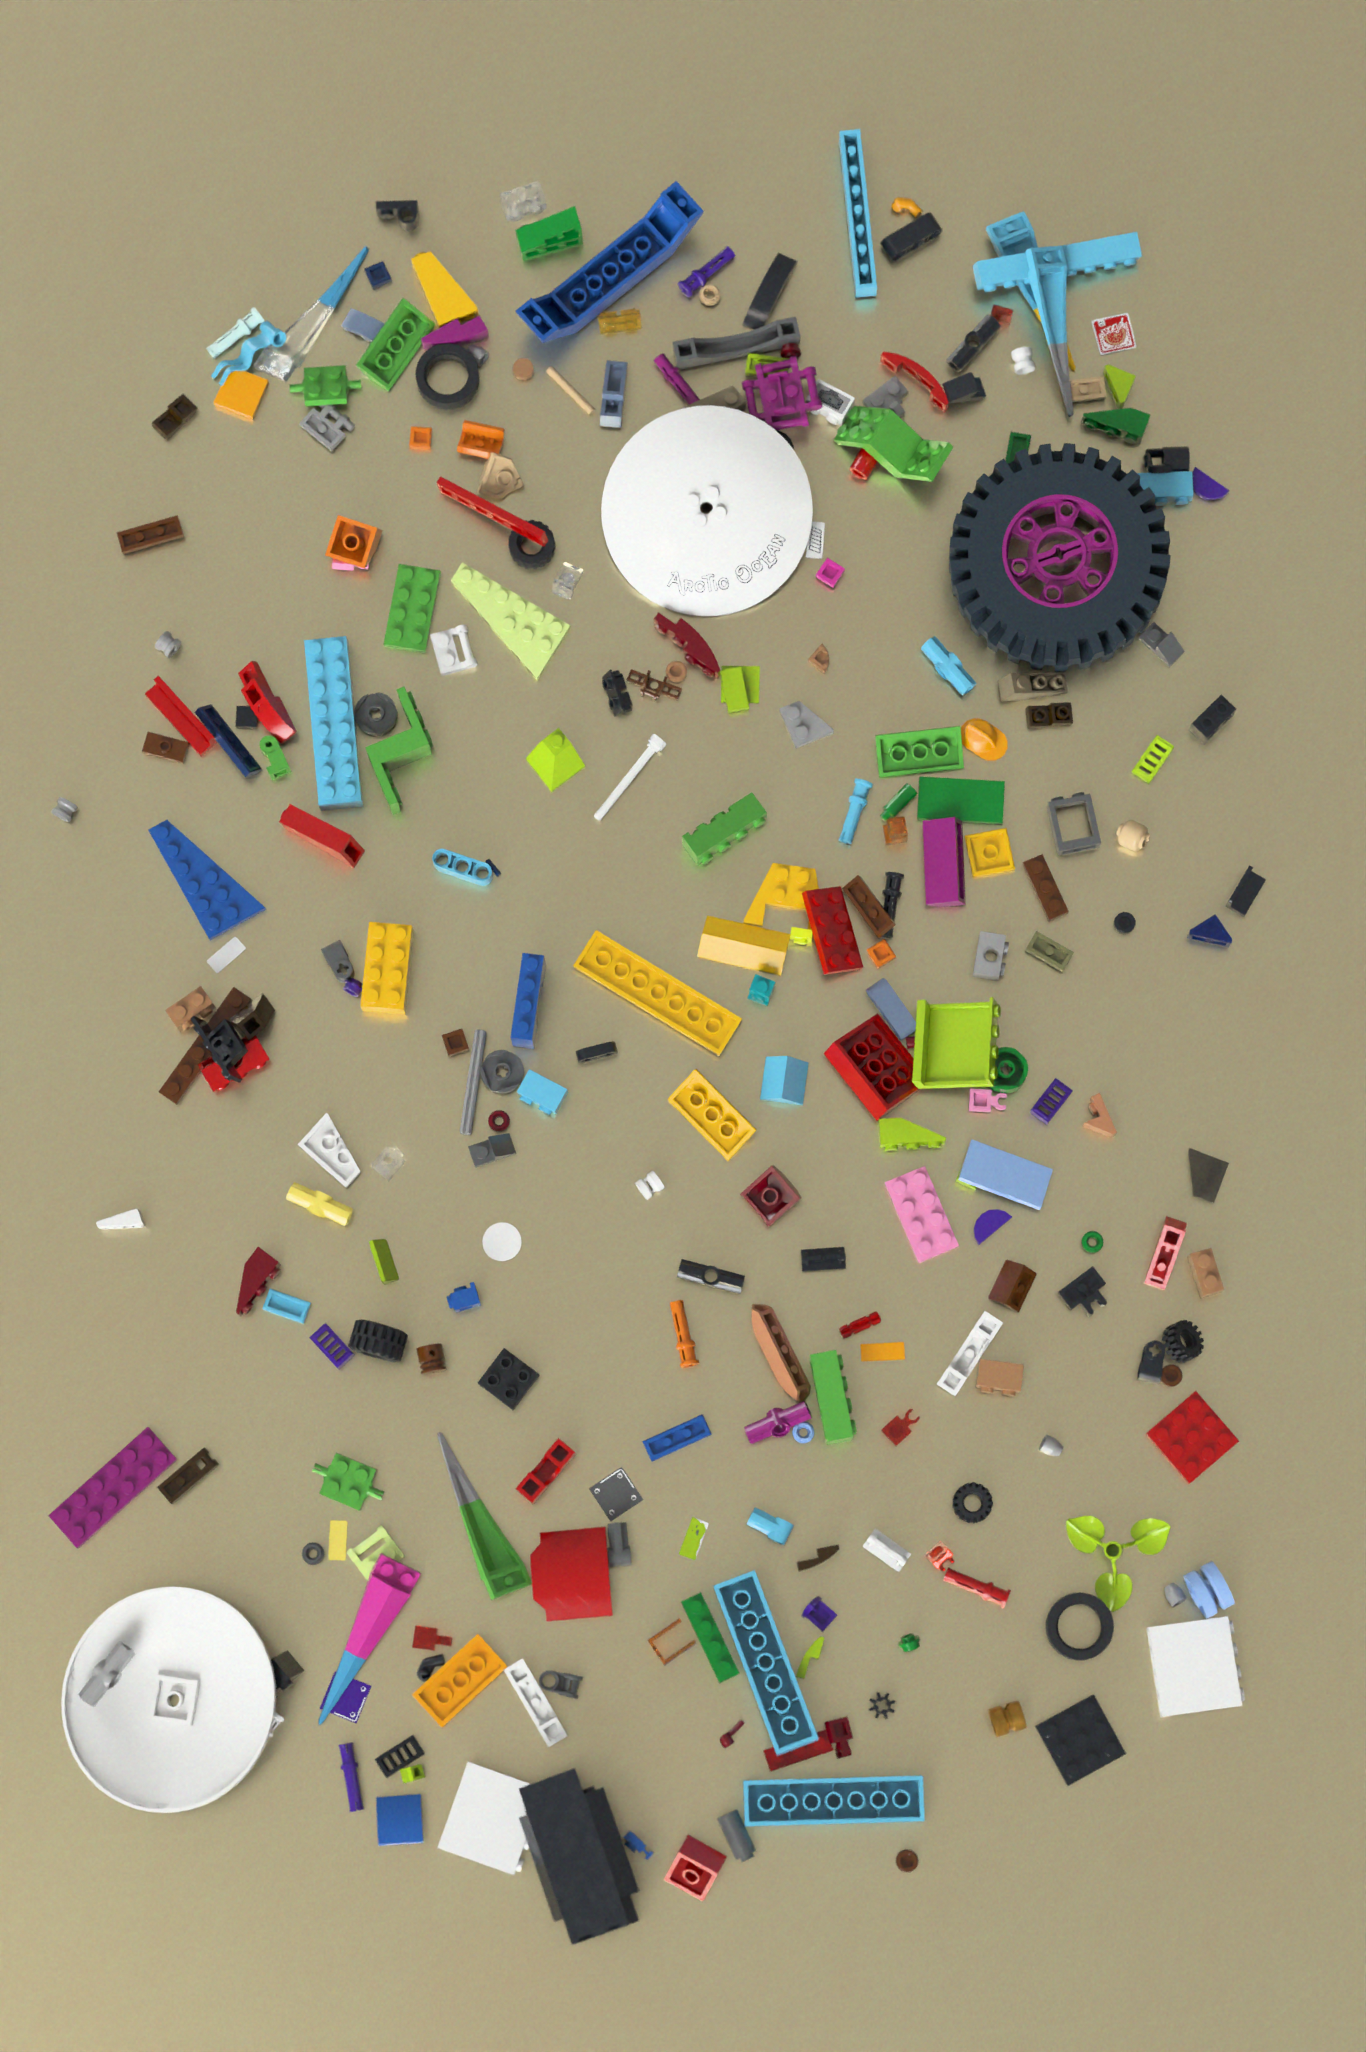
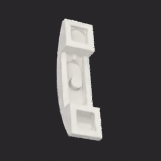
(970, 1353)
(535, 1702)

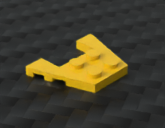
(781, 888)

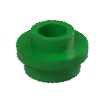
(1092, 1235)
(909, 1642)

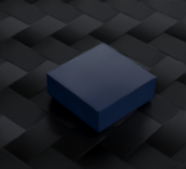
(378, 274)

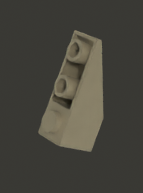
(1031, 685)

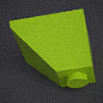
(555, 760)

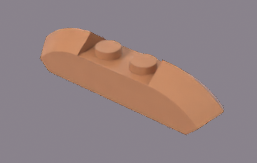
(779, 1352)

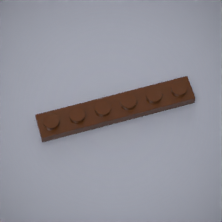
(188, 1068)

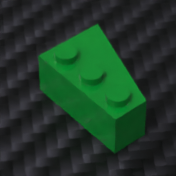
(550, 234)

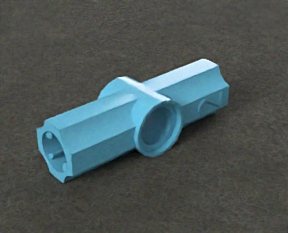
(948, 665)

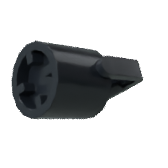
(1172, 459)

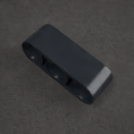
(911, 236)

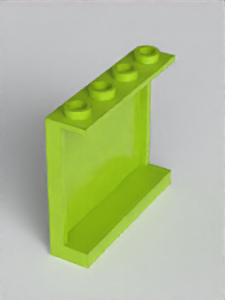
(956, 1044)

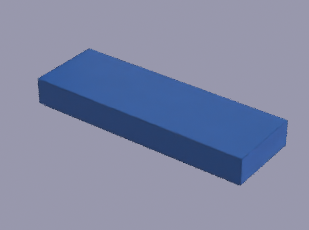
(677, 1438)

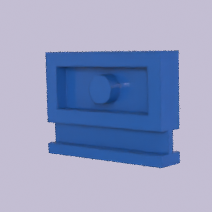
(635, 1843)

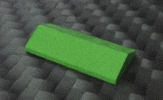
(395, 344)
(919, 751)

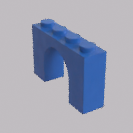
(525, 1012)

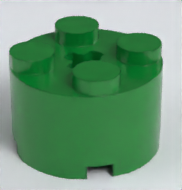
(1018, 1070)

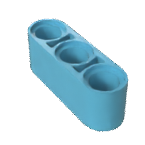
(455, 859)

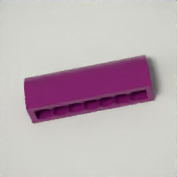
(944, 862)

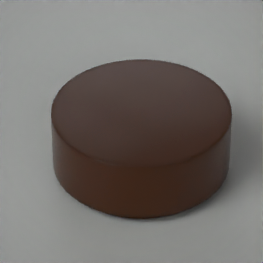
(1171, 1375)
(906, 1860)

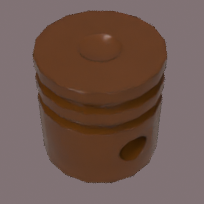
(433, 1363)

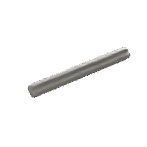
(472, 1082)

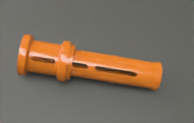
(685, 1344)

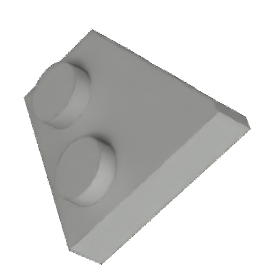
(803, 724)

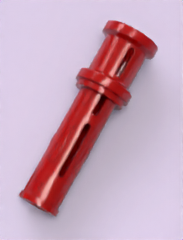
(986, 1590)

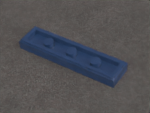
(228, 740)

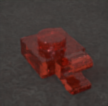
(427, 1638)

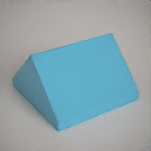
(784, 1080)

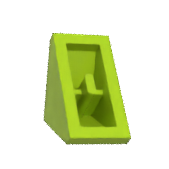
(1119, 383)

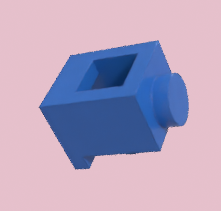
(464, 1298)

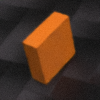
(420, 438)
(881, 953)

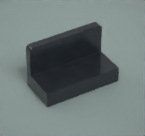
(1245, 892)

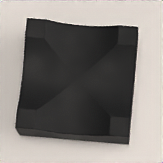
(508, 1379)

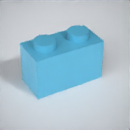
(542, 1092)

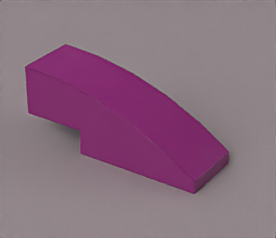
(457, 334)

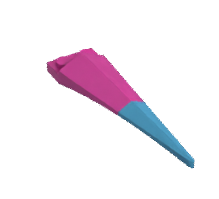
(383, 1598)

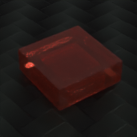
(1002, 314)

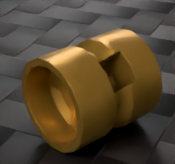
(1008, 1718)

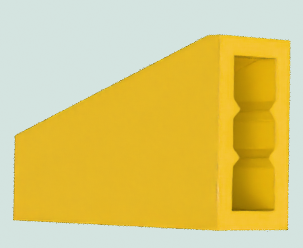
(442, 292)

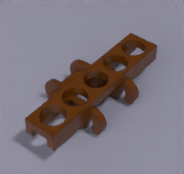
(659, 690)

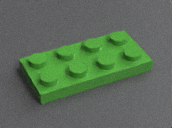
(412, 608)

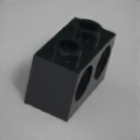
(1212, 719)

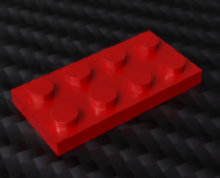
(832, 930)

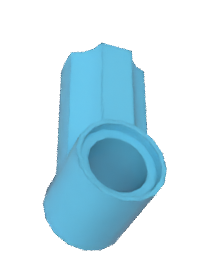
(775, 1528)

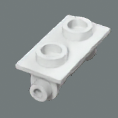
(886, 1550)

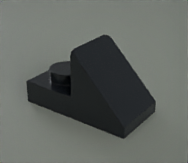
(964, 389)

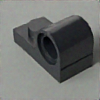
(391, 209)

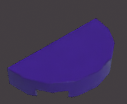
(1207, 487)
(989, 1223)

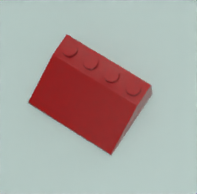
(874, 1066)

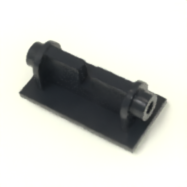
(618, 701)
(823, 1259)

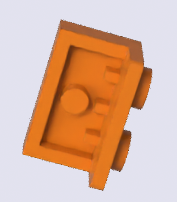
(480, 439)

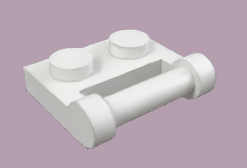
(446, 650)

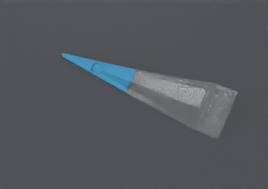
(302, 334)

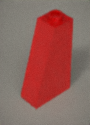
(322, 835)

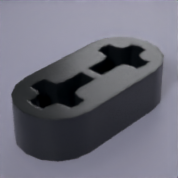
(596, 1052)

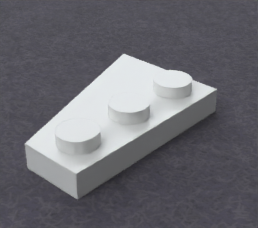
(329, 1151)

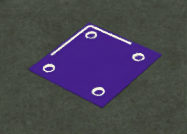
(351, 1701)

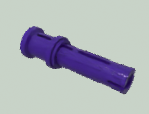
(697, 275)

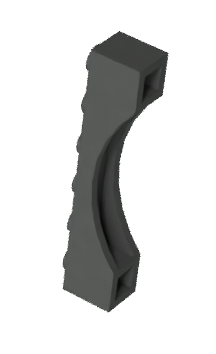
(703, 351)

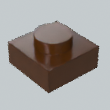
(455, 1042)

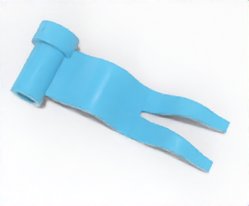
(268, 336)

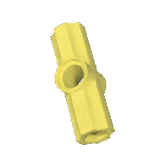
(319, 1204)

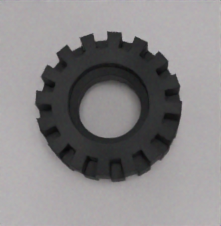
(1175, 1345)
(982, 1493)

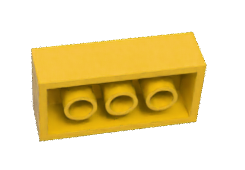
(387, 968)

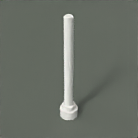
(655, 744)

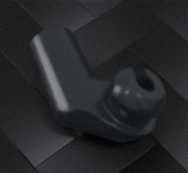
(427, 1666)

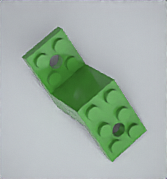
(893, 443)
(400, 749)

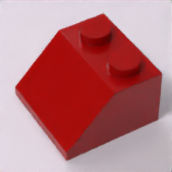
(695, 1868)

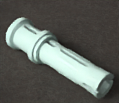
(242, 327)

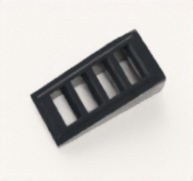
(384, 1768)

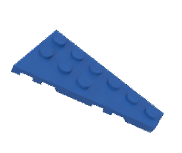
(211, 892)

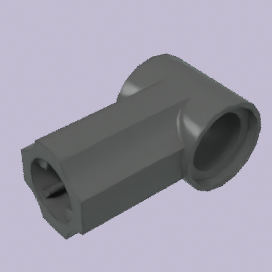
(618, 1549)

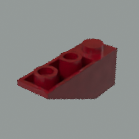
(256, 1274)

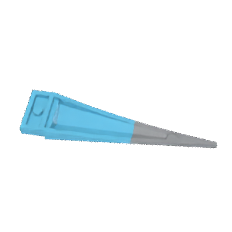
(1048, 284)

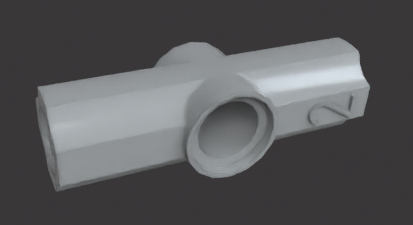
(106, 1674)

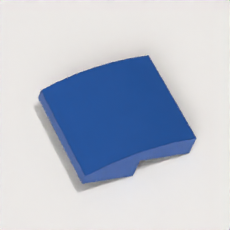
(399, 1820)

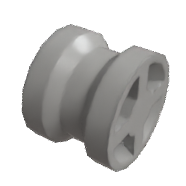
(168, 644)
(64, 809)

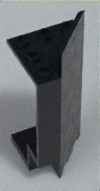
(578, 1856)

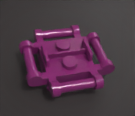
(783, 394)

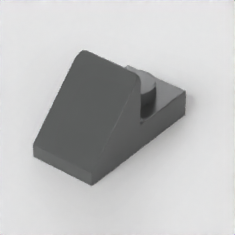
(1162, 644)
(491, 1150)

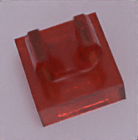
(938, 1555)

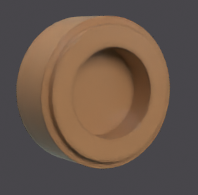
(523, 369)
(676, 672)

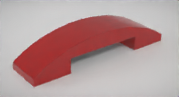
(896, 362)

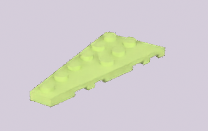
(519, 623)

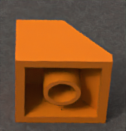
(353, 542)

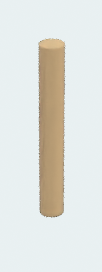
(571, 390)

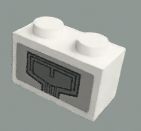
(834, 401)

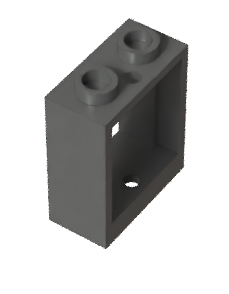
(1078, 844)

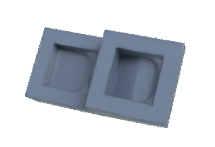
(362, 324)

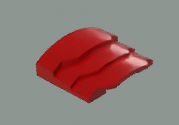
(572, 1574)

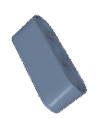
(892, 1008)

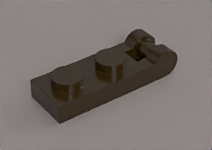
(187, 1476)

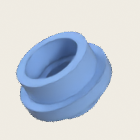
(806, 1425)

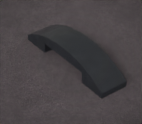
(769, 291)

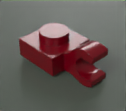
(839, 1733)

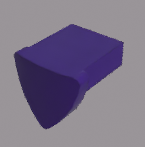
(819, 1613)

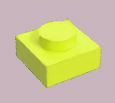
(801, 935)

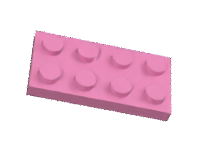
(921, 1214)

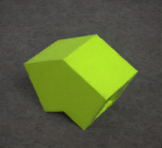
(412, 1773)

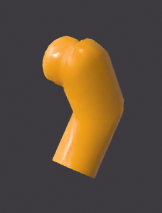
(906, 203)

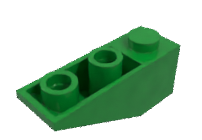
(1124, 422)

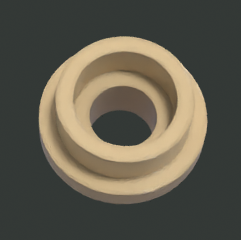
(709, 289)

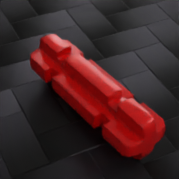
(860, 1325)

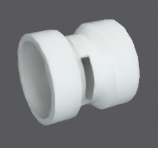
(1023, 361)
(653, 1181)

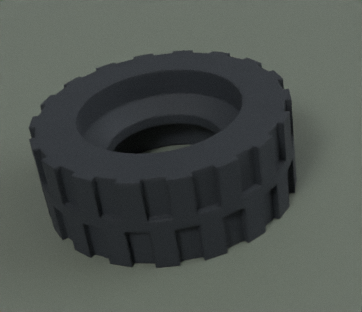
(531, 560)

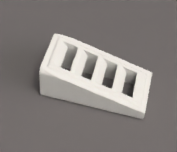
(127, 1219)

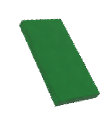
(961, 798)

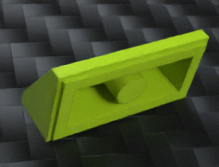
(384, 1260)

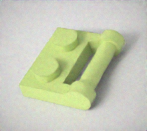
(389, 1549)

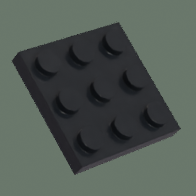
(1080, 1740)

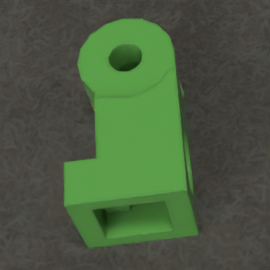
(272, 750)

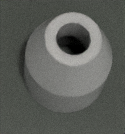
(479, 354)
(1051, 1446)
(1174, 1594)

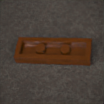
(150, 534)
(1045, 887)
(868, 906)

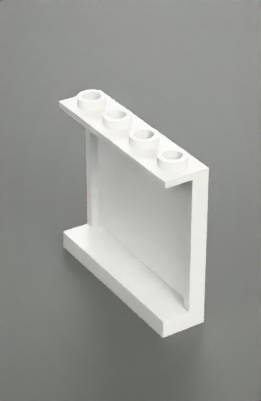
(1195, 1666)
(486, 1820)

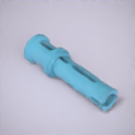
(857, 802)

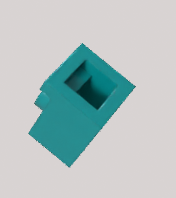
(761, 990)

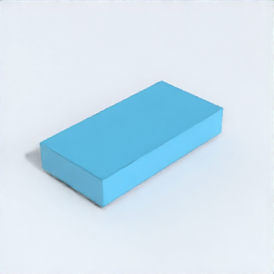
(286, 1306)

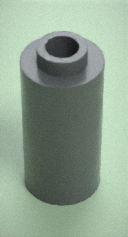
(737, 1835)

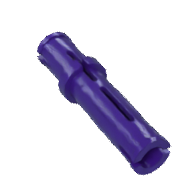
(351, 1776)

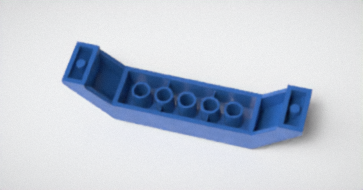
(614, 268)

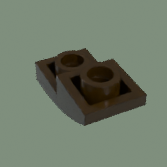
(1049, 715)

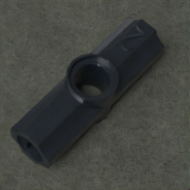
(982, 334)
(696, 1273)

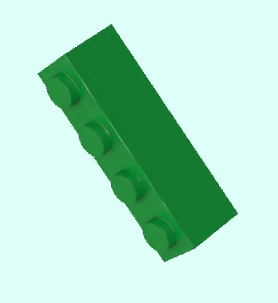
(710, 1637)

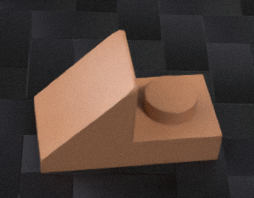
(1103, 1122)

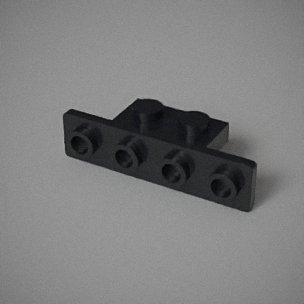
(224, 1045)

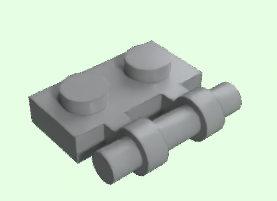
(323, 430)

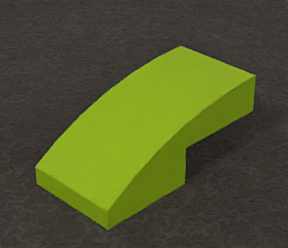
(813, 1652)

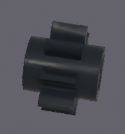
(888, 1703)

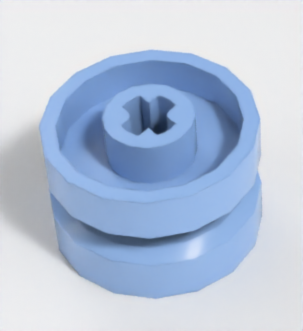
(1209, 1589)

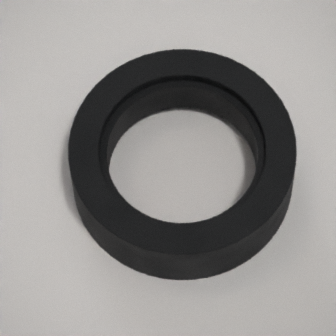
(438, 353)
(1103, 1613)

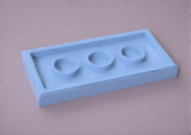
(1005, 1174)

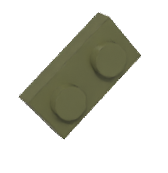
(1049, 951)

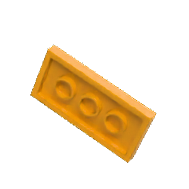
(459, 1680)

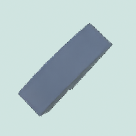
(613, 394)

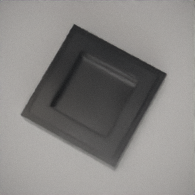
(246, 718)

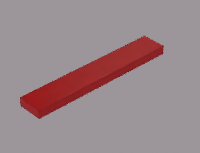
(492, 511)

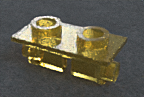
(611, 322)

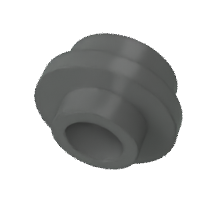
(313, 1546)

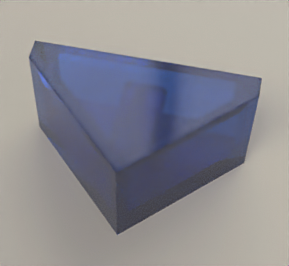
(1211, 932)

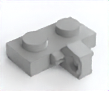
(888, 397)

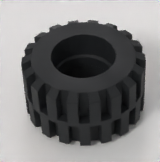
(378, 1340)

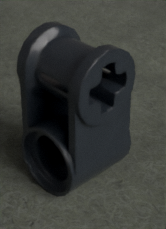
(1151, 1366)

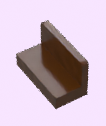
(1012, 1285)

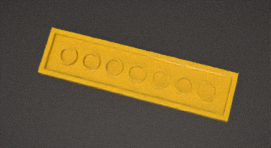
(657, 993)

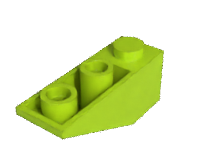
(901, 1132)

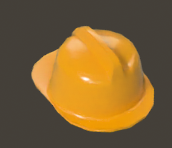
(983, 739)

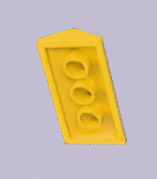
(743, 945)
(712, 1114)

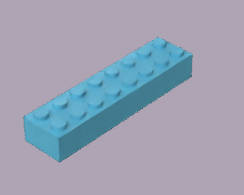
(333, 723)
(766, 1663)
(833, 1800)

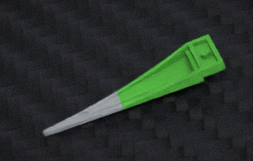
(494, 1556)

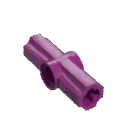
(778, 1422)

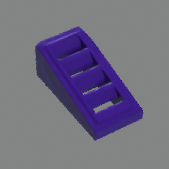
(1042, 1115)
(344, 1358)

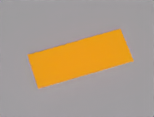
(882, 1351)

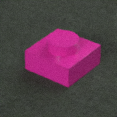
(830, 572)

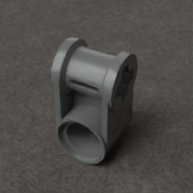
(338, 959)
(562, 1683)

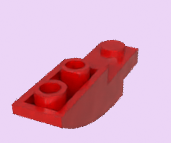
(264, 704)

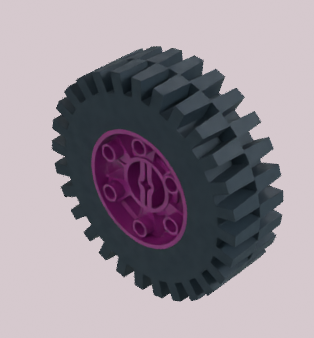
(1045, 628)

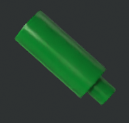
(898, 802)

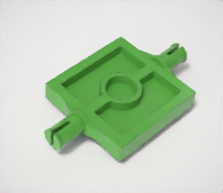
(325, 385)
(348, 1481)

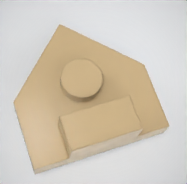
(499, 477)

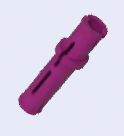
(672, 374)

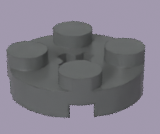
(373, 702)
(498, 1083)

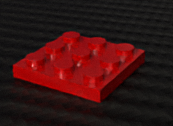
(1192, 1437)

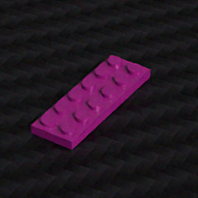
(112, 1487)

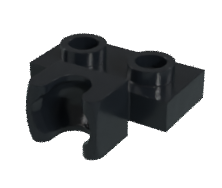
(1084, 1291)

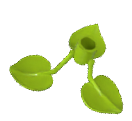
(1087, 1532)

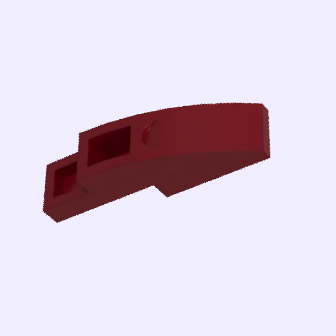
(696, 648)

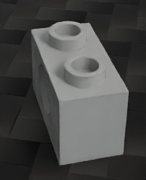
(990, 943)

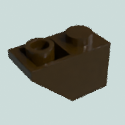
(253, 1017)

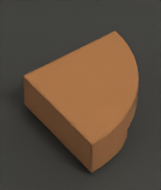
(820, 659)

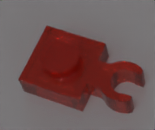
(898, 1429)

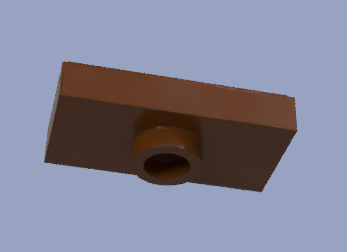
(165, 747)

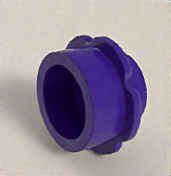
(353, 987)

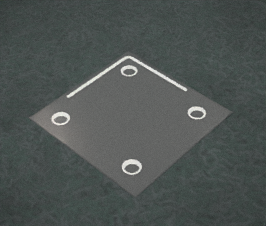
(616, 1494)

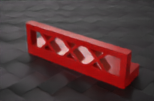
(180, 717)

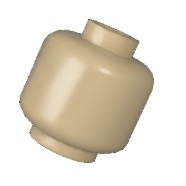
(1133, 835)

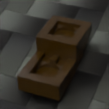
(175, 417)
(823, 1555)

